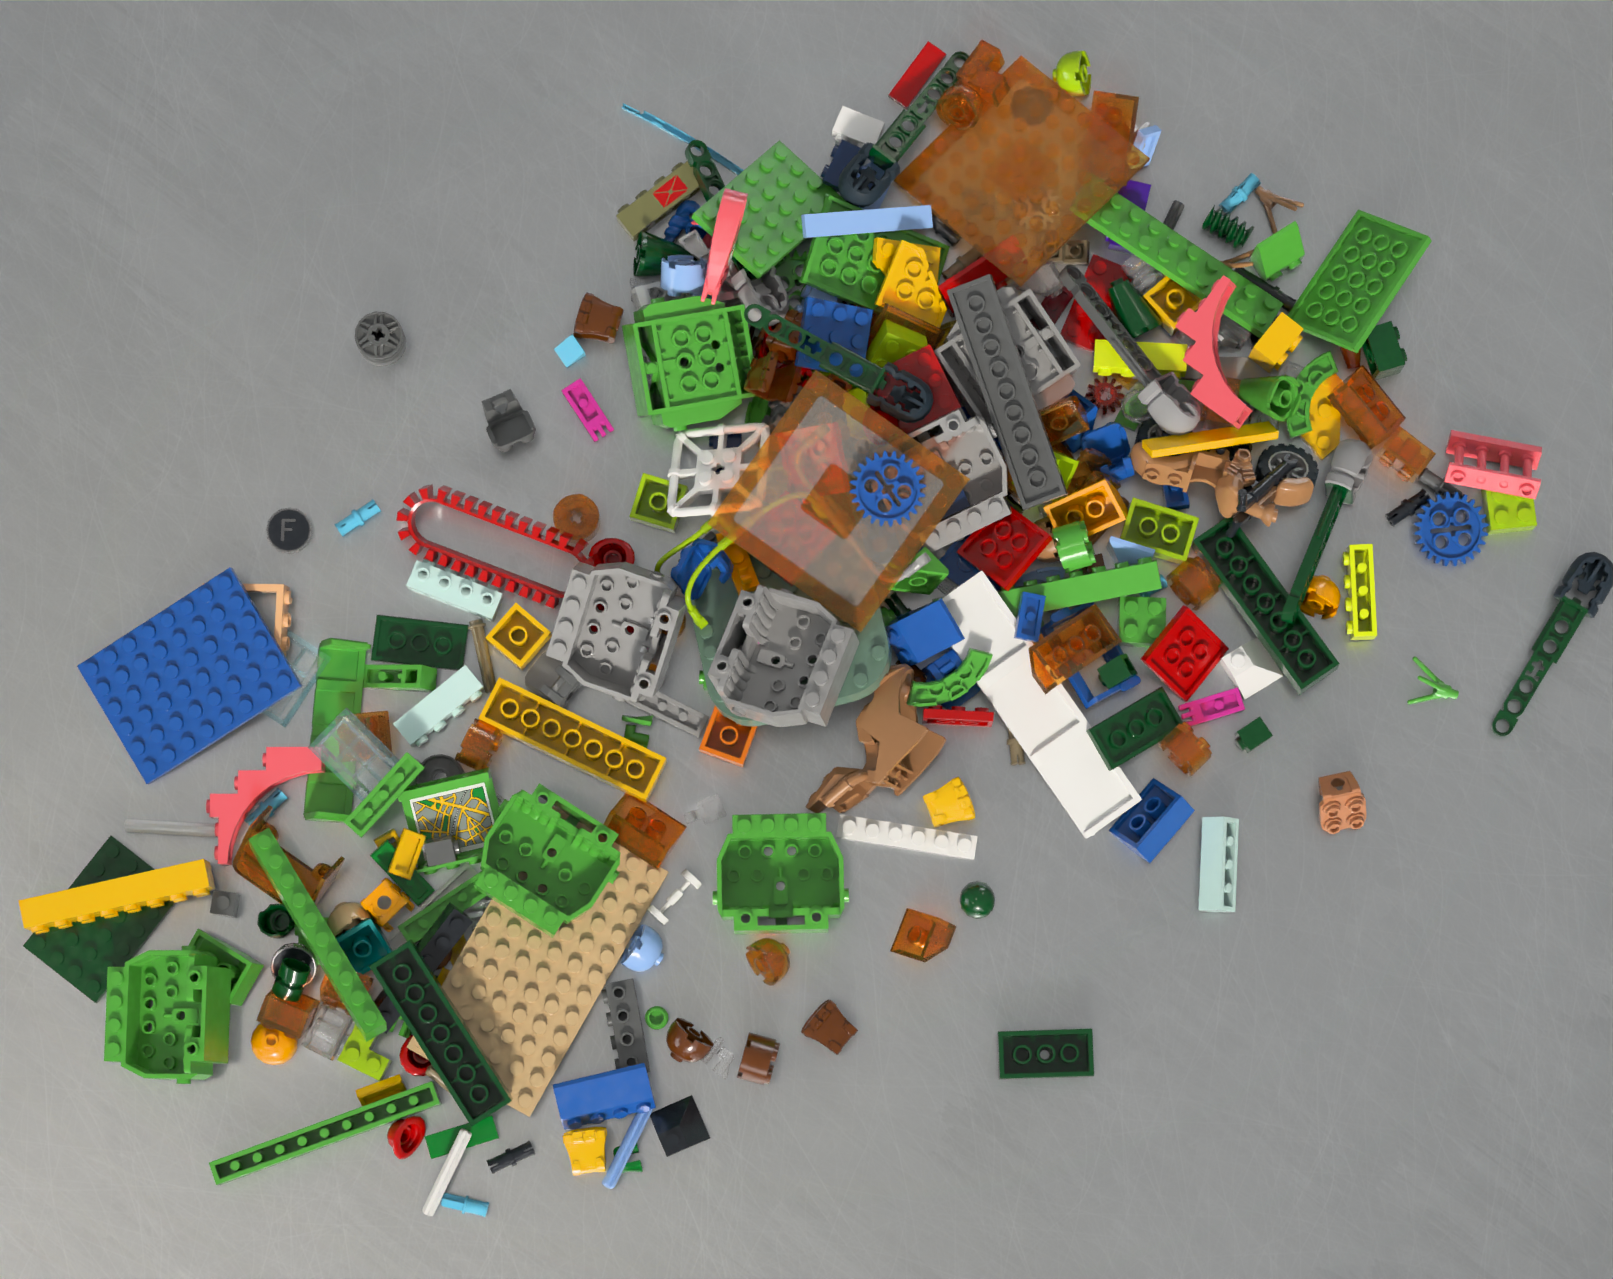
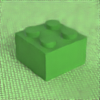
(1140, 620)

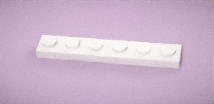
(906, 836)

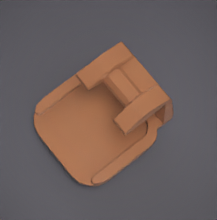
(1341, 807)

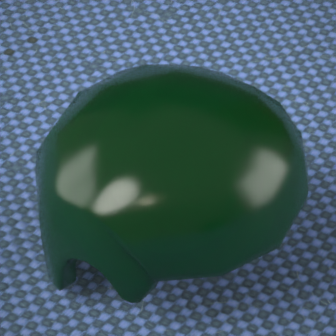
(977, 899)
(275, 921)

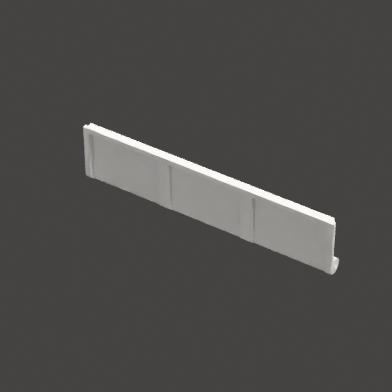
(1044, 725)

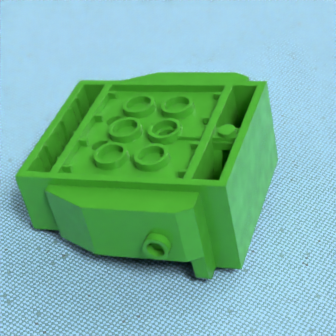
(686, 329)
(521, 844)
(750, 878)
(176, 984)

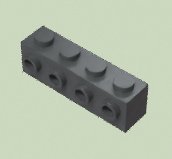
(626, 1023)

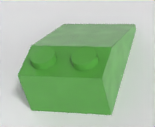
(1278, 253)
(243, 967)

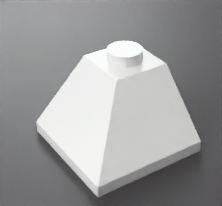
(1250, 668)

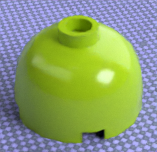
(1072, 73)

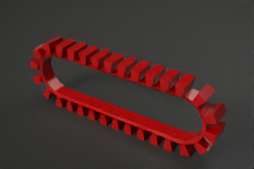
(474, 564)

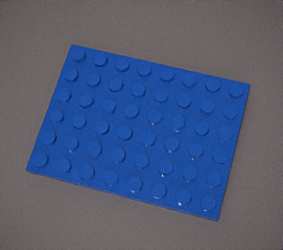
(189, 675)

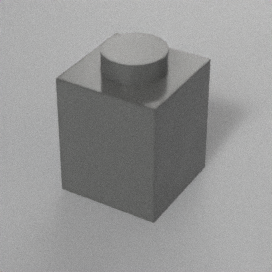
(441, 850)
(224, 904)

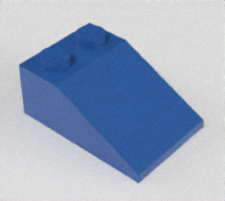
(923, 632)

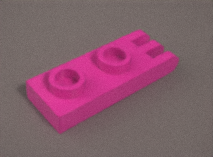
(586, 409)
(1213, 707)

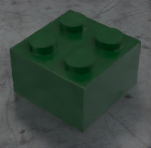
(1384, 352)

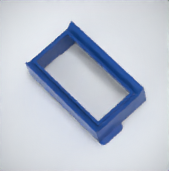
(1077, 681)

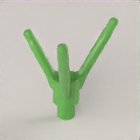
(1440, 689)

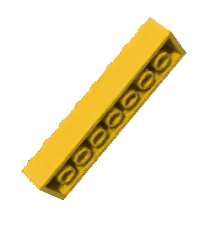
(573, 740)
(117, 895)

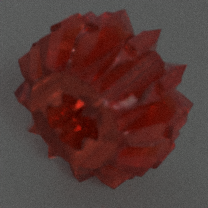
(1113, 396)

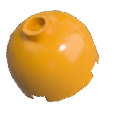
(1321, 598)
(272, 1045)

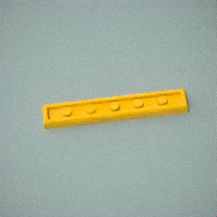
(1210, 439)

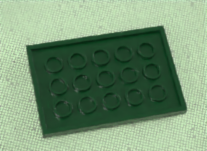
(88, 949)

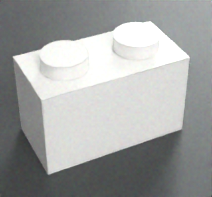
(857, 127)

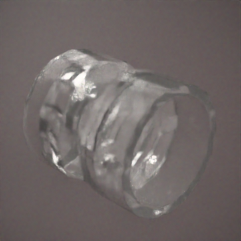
(1144, 275)

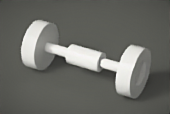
(675, 896)

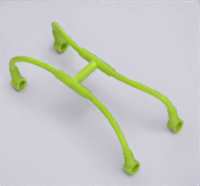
(698, 619)

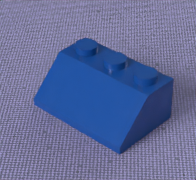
(1152, 820)

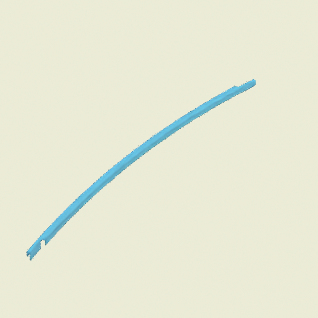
(683, 136)

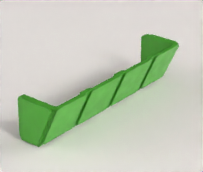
(336, 689)

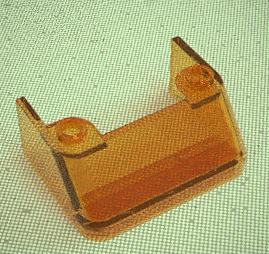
(314, 880)

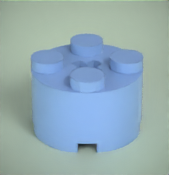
(683, 275)

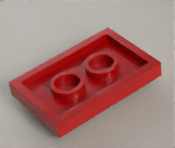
(958, 716)

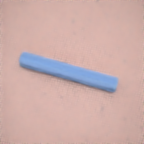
(625, 1149)

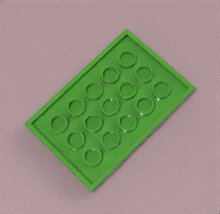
(778, 194)
(844, 262)
(1358, 280)

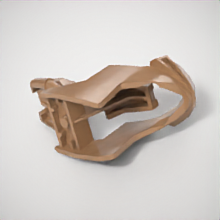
(894, 747)

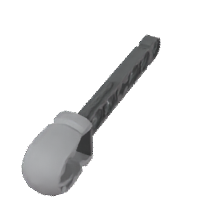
(1167, 400)

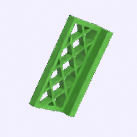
(384, 794)

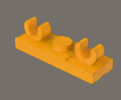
(743, 571)

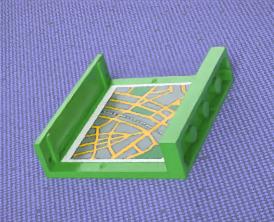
(455, 806)

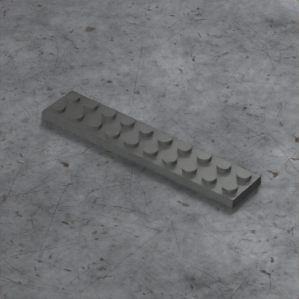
(1007, 392)

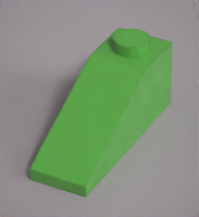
(400, 677)

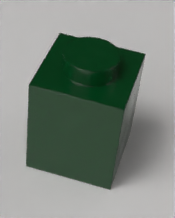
(1116, 671)
(1252, 735)

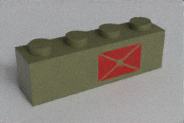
(659, 201)

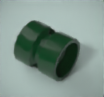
(290, 981)

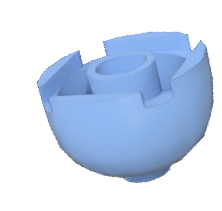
(643, 950)

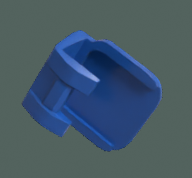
(1114, 444)
(691, 558)
(943, 667)

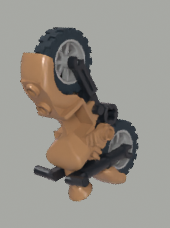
(1233, 476)

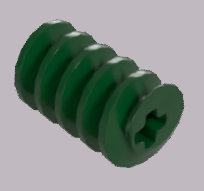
(1227, 227)

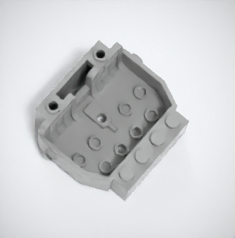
(1043, 371)
(977, 456)
(787, 630)
(612, 656)

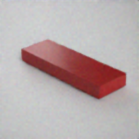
(917, 75)

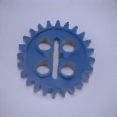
(905, 476)
(1448, 508)

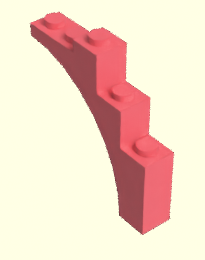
(1203, 356)
(252, 785)

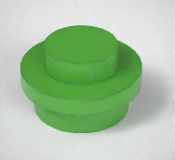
(656, 1017)

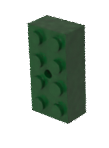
(1068, 1054)

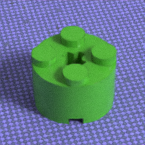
(1074, 546)

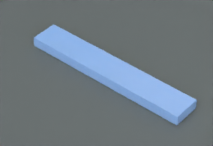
(866, 221)

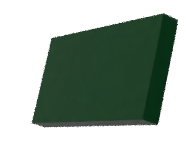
(419, 642)
(1134, 728)

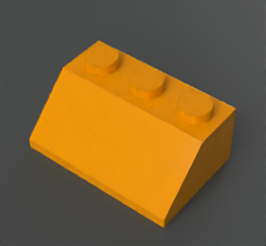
(1096, 504)

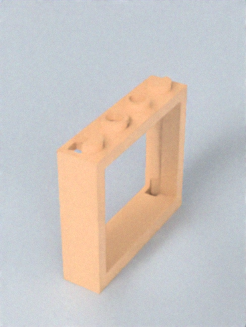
(282, 617)

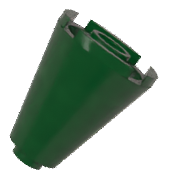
(651, 251)
(1132, 308)

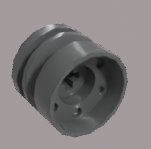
(387, 349)

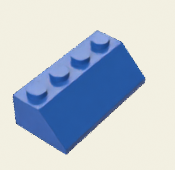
(604, 1096)

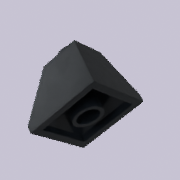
(679, 1126)

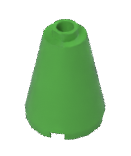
(1271, 395)

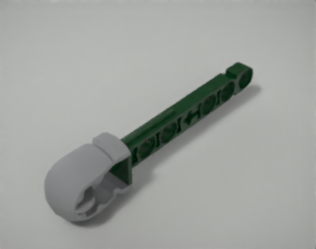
(772, 291)
(1347, 474)

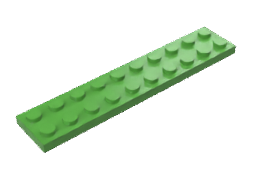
(1184, 262)

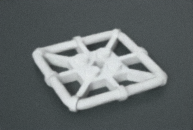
(707, 463)

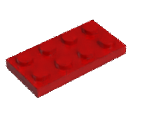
(1078, 326)

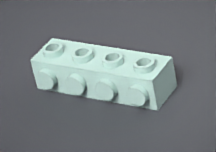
(455, 590)
(439, 706)
(1218, 864)

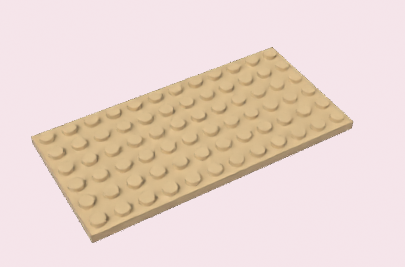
(533, 991)

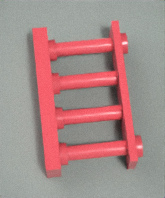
(1493, 450)

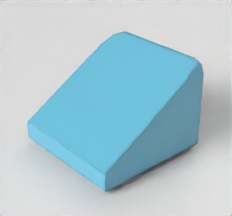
(570, 351)

